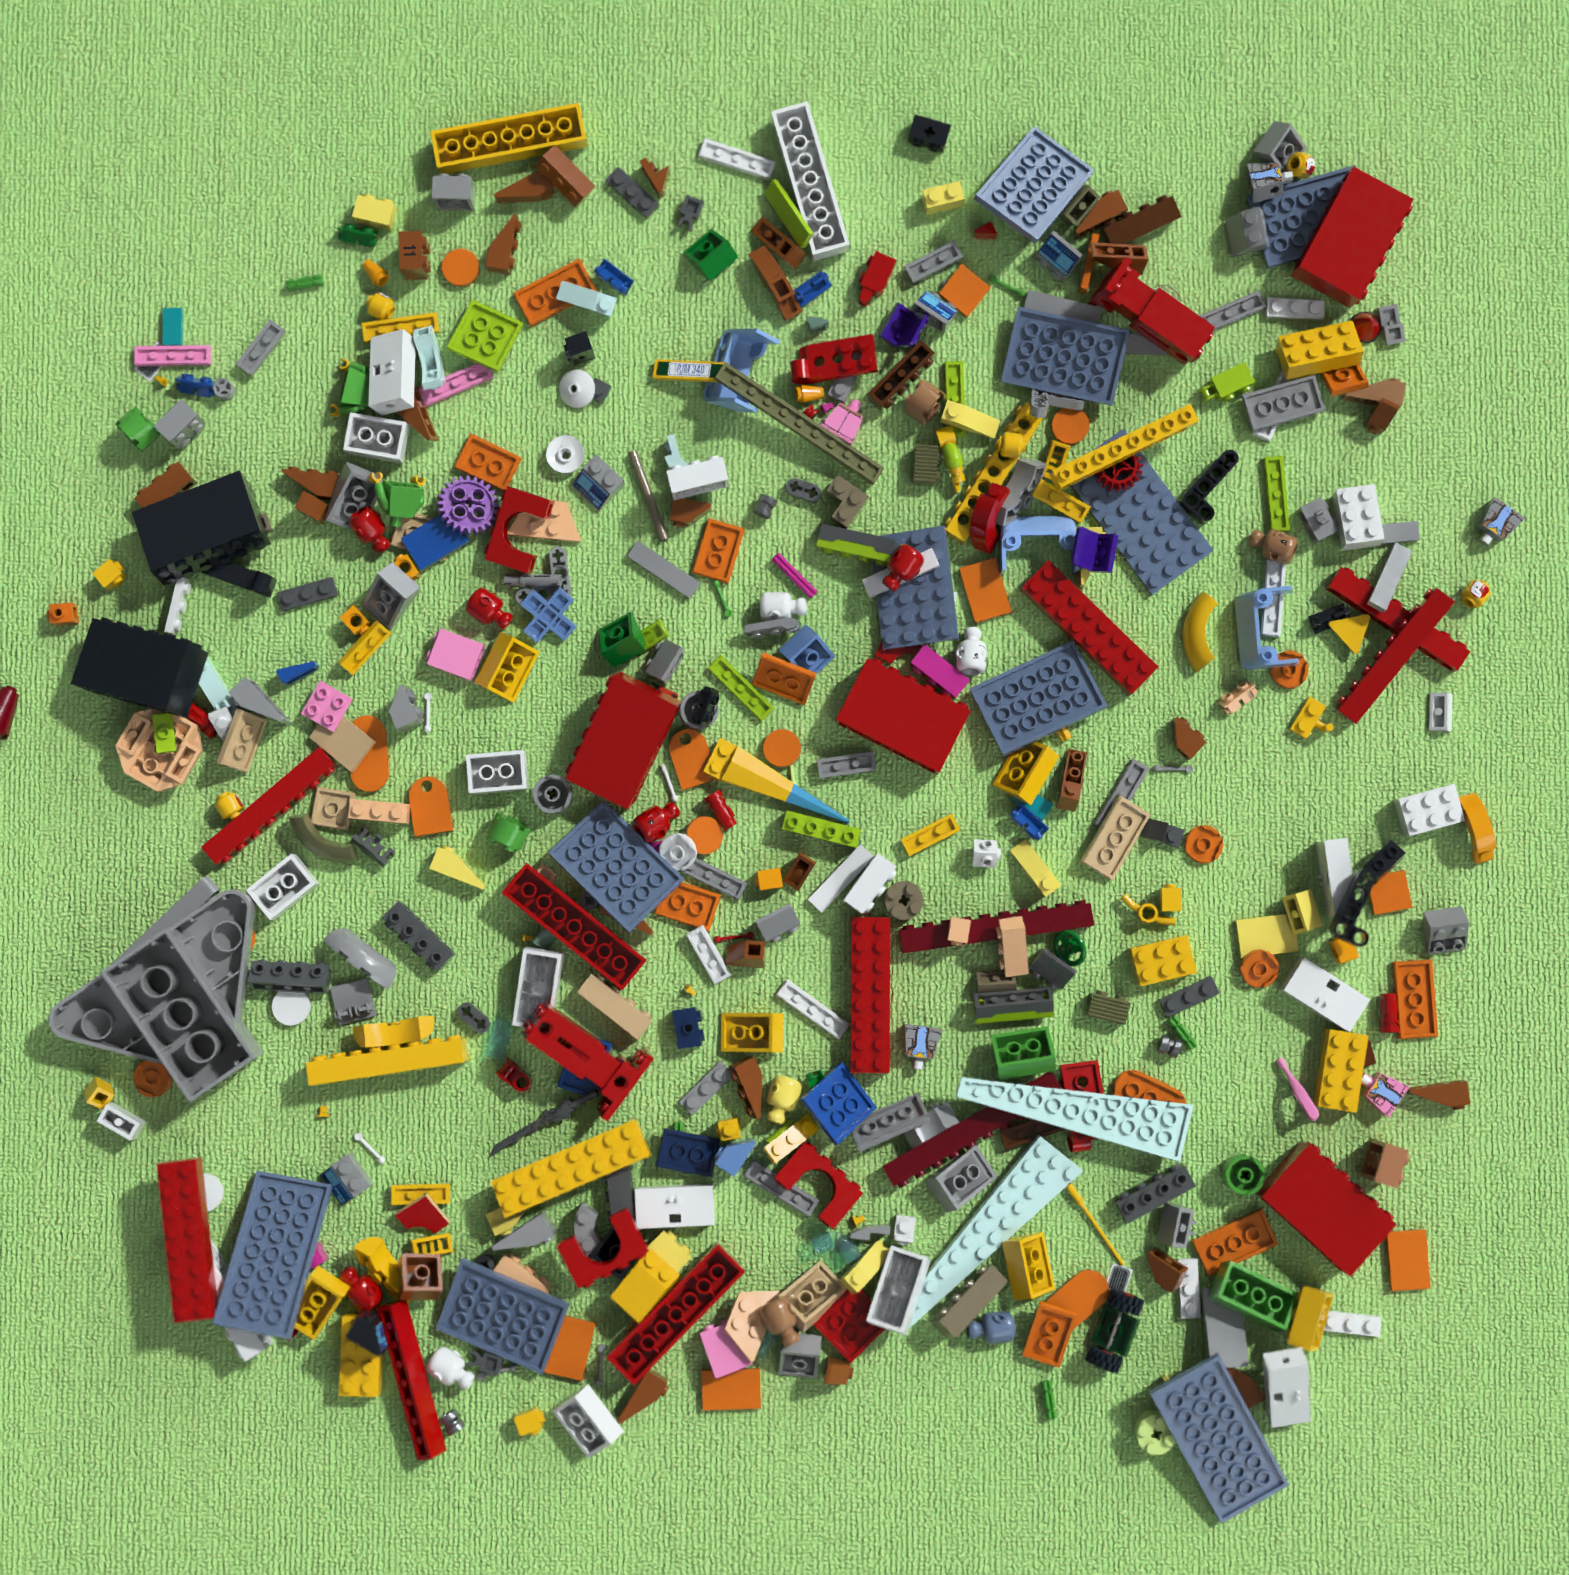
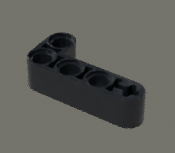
(1211, 482)
(244, 578)
(1356, 906)

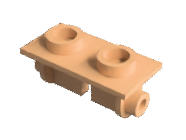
(1244, 691)

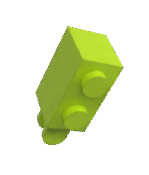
(1228, 383)

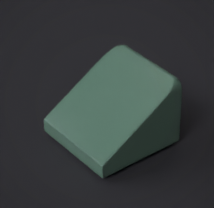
(816, 324)
(544, 939)

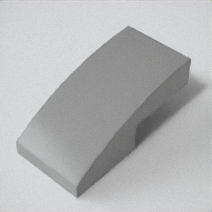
(1390, 324)
(864, 1232)

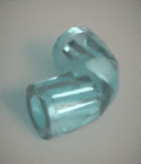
(836, 1242)

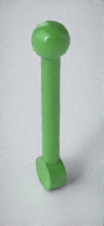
(1021, 293)
(727, 613)

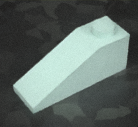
(586, 298)

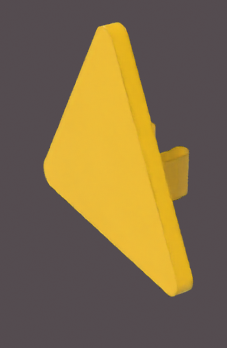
(1351, 630)

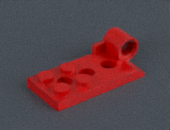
(804, 369)
(1069, 1074)

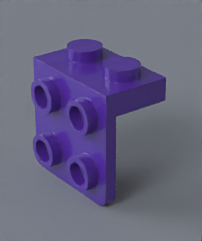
(903, 326)
(1094, 550)

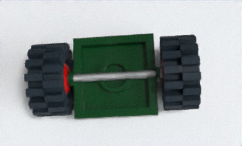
(1115, 1330)

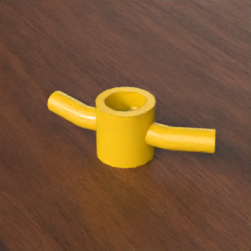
(1138, 909)

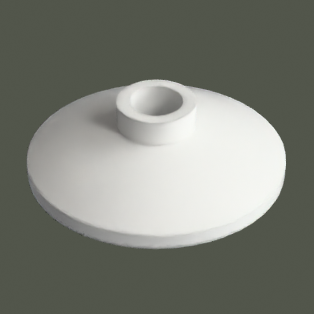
(584, 385)
(562, 445)

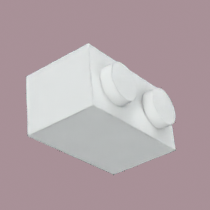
(121, 1121)

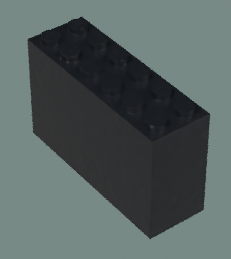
(201, 528)
(140, 666)

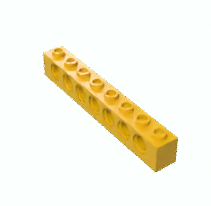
(1124, 447)
(962, 532)

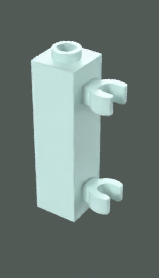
(216, 689)

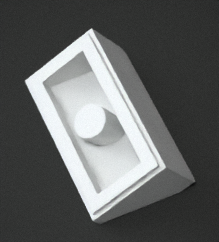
(1440, 712)

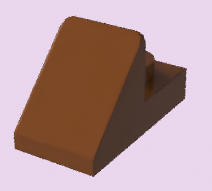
(657, 180)
(799, 871)

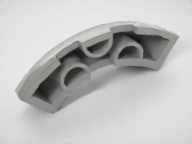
(1021, 486)
(362, 956)

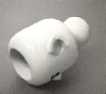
(780, 606)
(971, 653)
(448, 1368)

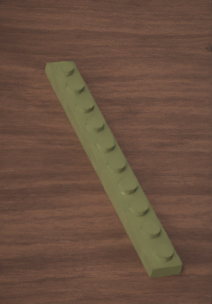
(799, 423)

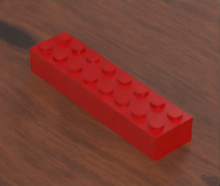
(1089, 628)
(574, 926)
(870, 995)
(187, 1239)
(675, 1313)

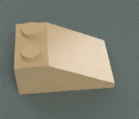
(813, 1294)

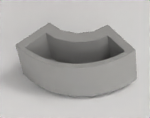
(941, 1119)
(586, 1228)

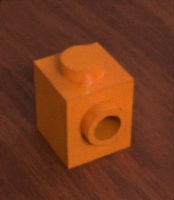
(63, 614)

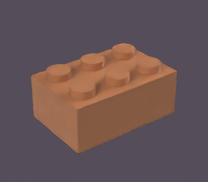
(1385, 1163)

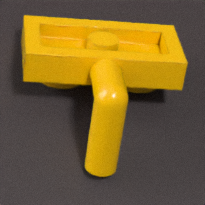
(1308, 719)

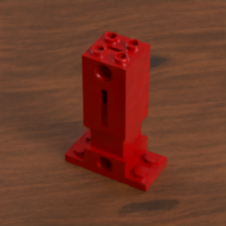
(1153, 313)
(586, 1056)

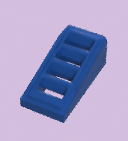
(293, 673)

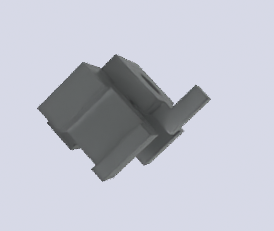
(372, 852)

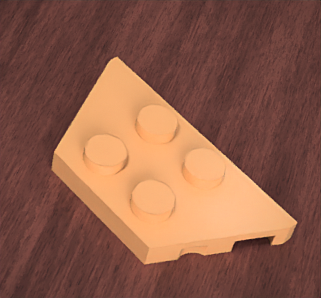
(558, 527)
(745, 1321)

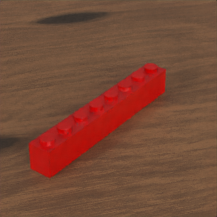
(1357, 592)
(1395, 654)
(269, 806)
(411, 1380)

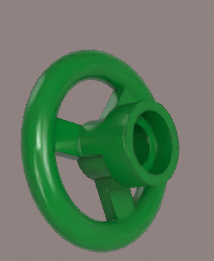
(1071, 946)

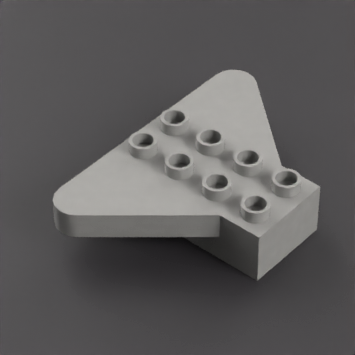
(175, 998)

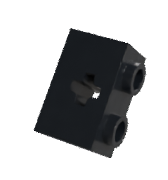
(922, 126)
(578, 348)
(1385, 860)

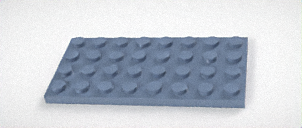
(1151, 524)
(273, 1255)
(1219, 1438)

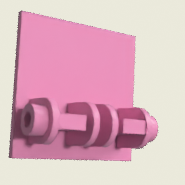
(326, 706)

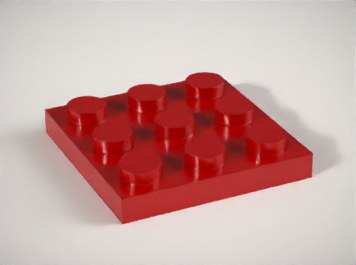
(847, 1326)

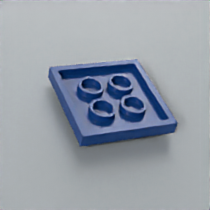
(838, 1103)

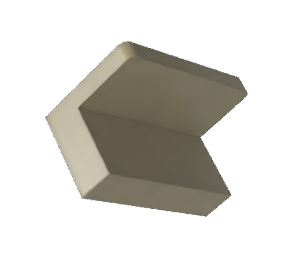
(994, 981)

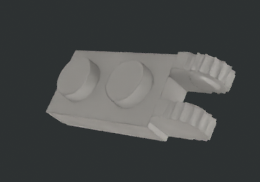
(772, 627)

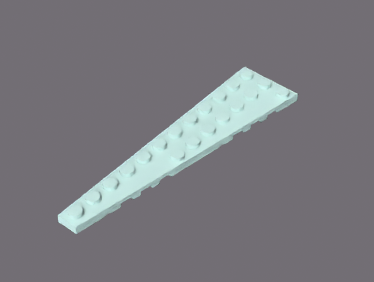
(1126, 1121)
(1020, 1195)

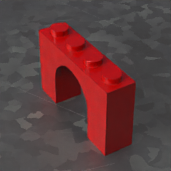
(500, 549)
(844, 1192)
(586, 1270)

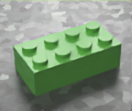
(1253, 1296)

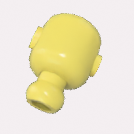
(783, 1097)

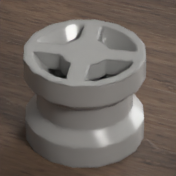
(221, 386)

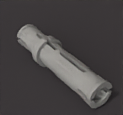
(532, 580)

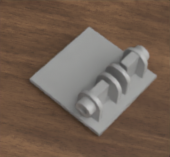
(353, 1001)

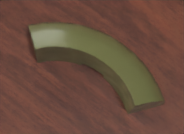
(320, 846)

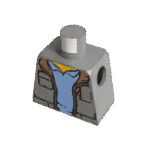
(1266, 180)
(1497, 522)
(921, 1043)

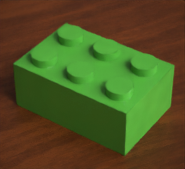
(1023, 1053)

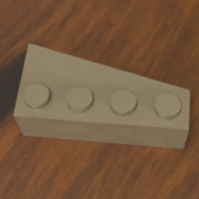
(969, 1302)

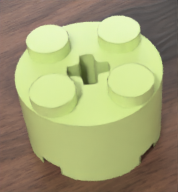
(1144, 1435)

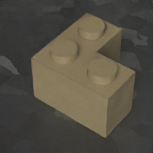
(850, 500)

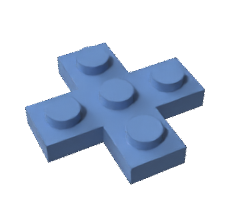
(548, 615)

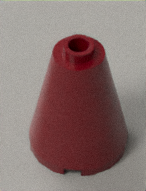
(8, 704)

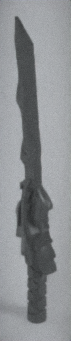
(549, 1116)

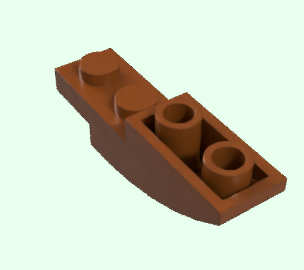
(776, 282)

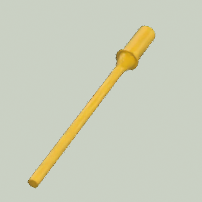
(1079, 1201)

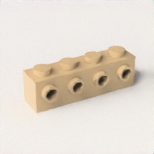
(615, 1006)

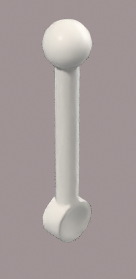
(428, 697)
(674, 798)
(358, 1136)

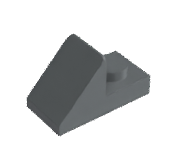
(1163, 833)

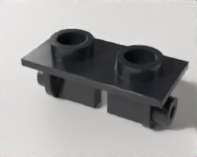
(1320, 620)
(709, 698)

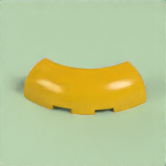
(1194, 631)
(394, 1033)
(380, 1264)

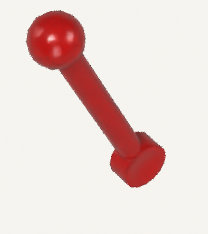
(749, 935)

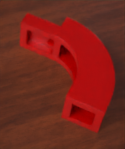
(983, 519)

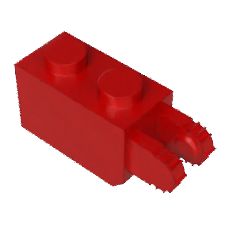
(876, 277)

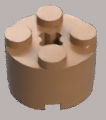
(924, 402)

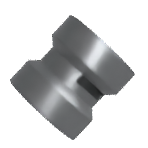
(765, 506)
(1169, 1046)
(455, 1425)

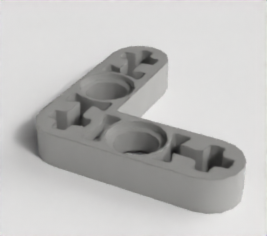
(1040, 400)
(551, 589)

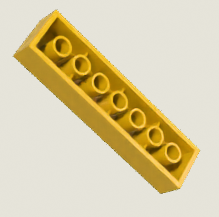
(508, 138)
(392, 1060)
(571, 1168)

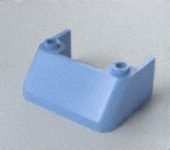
(738, 349)
(1029, 526)
(1250, 651)

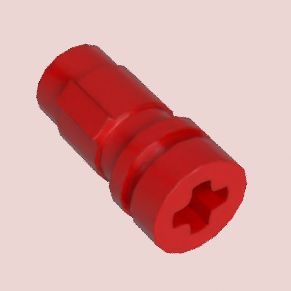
(201, 718)
(721, 811)
(1388, 1013)

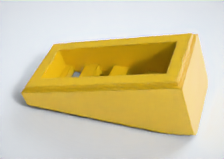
(1065, 447)
(448, 1243)

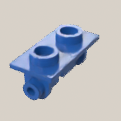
(614, 276)
(812, 288)
(188, 384)
(1033, 824)

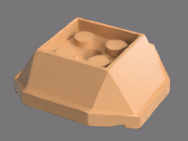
(139, 755)

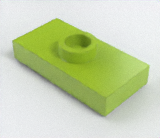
(654, 634)
(164, 733)

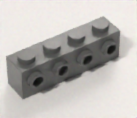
(419, 936)
(289, 977)
(1154, 1193)

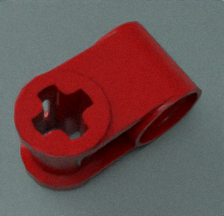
(513, 1075)

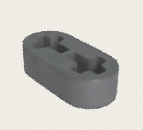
(801, 494)
(477, 1014)

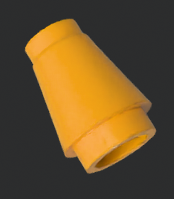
(376, 273)
(808, 393)

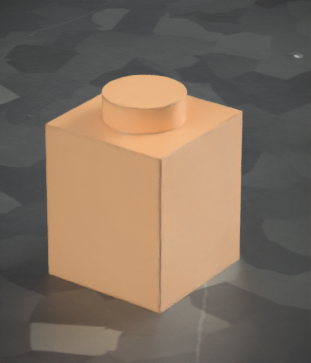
(958, 931)

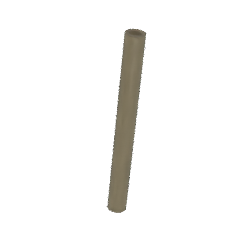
(648, 495)

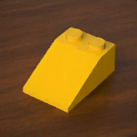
(751, 1032)
(645, 1286)

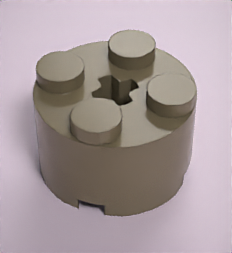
(909, 891)

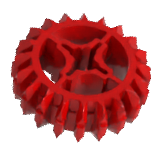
(1124, 468)

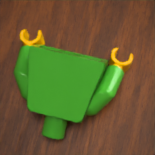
(354, 390)
(398, 498)

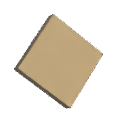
(332, 808)

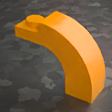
(1479, 828)

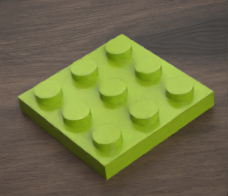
(485, 336)

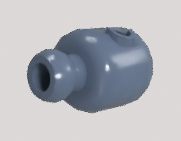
(993, 1327)

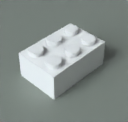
(376, 438)
(697, 477)
(1358, 517)
(497, 772)
(1429, 810)
(870, 884)
(282, 887)
(588, 1421)

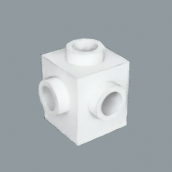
(985, 853)

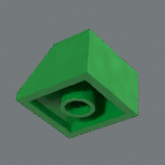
(711, 254)
(621, 640)

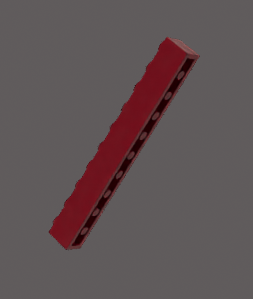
(984, 928)
(956, 1138)

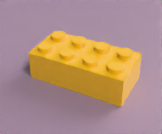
(1319, 350)
(1340, 1070)
(359, 1369)

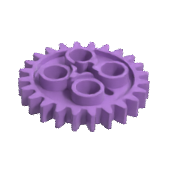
(468, 521)

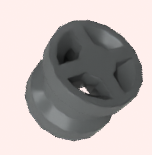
(588, 903)
(487, 1261)

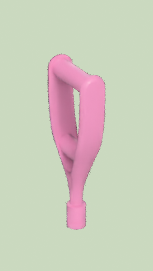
(1299, 1092)

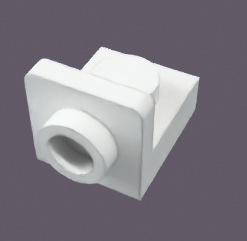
(904, 1229)

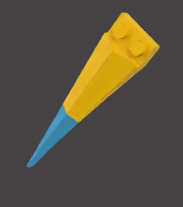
(739, 768)

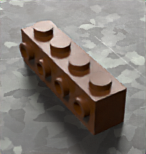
(1141, 222)
(901, 375)

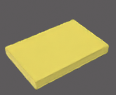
(1266, 933)

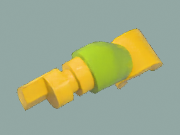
(951, 455)

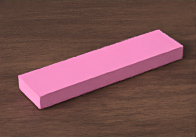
(172, 355)
(457, 383)

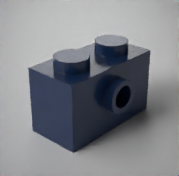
(687, 1027)

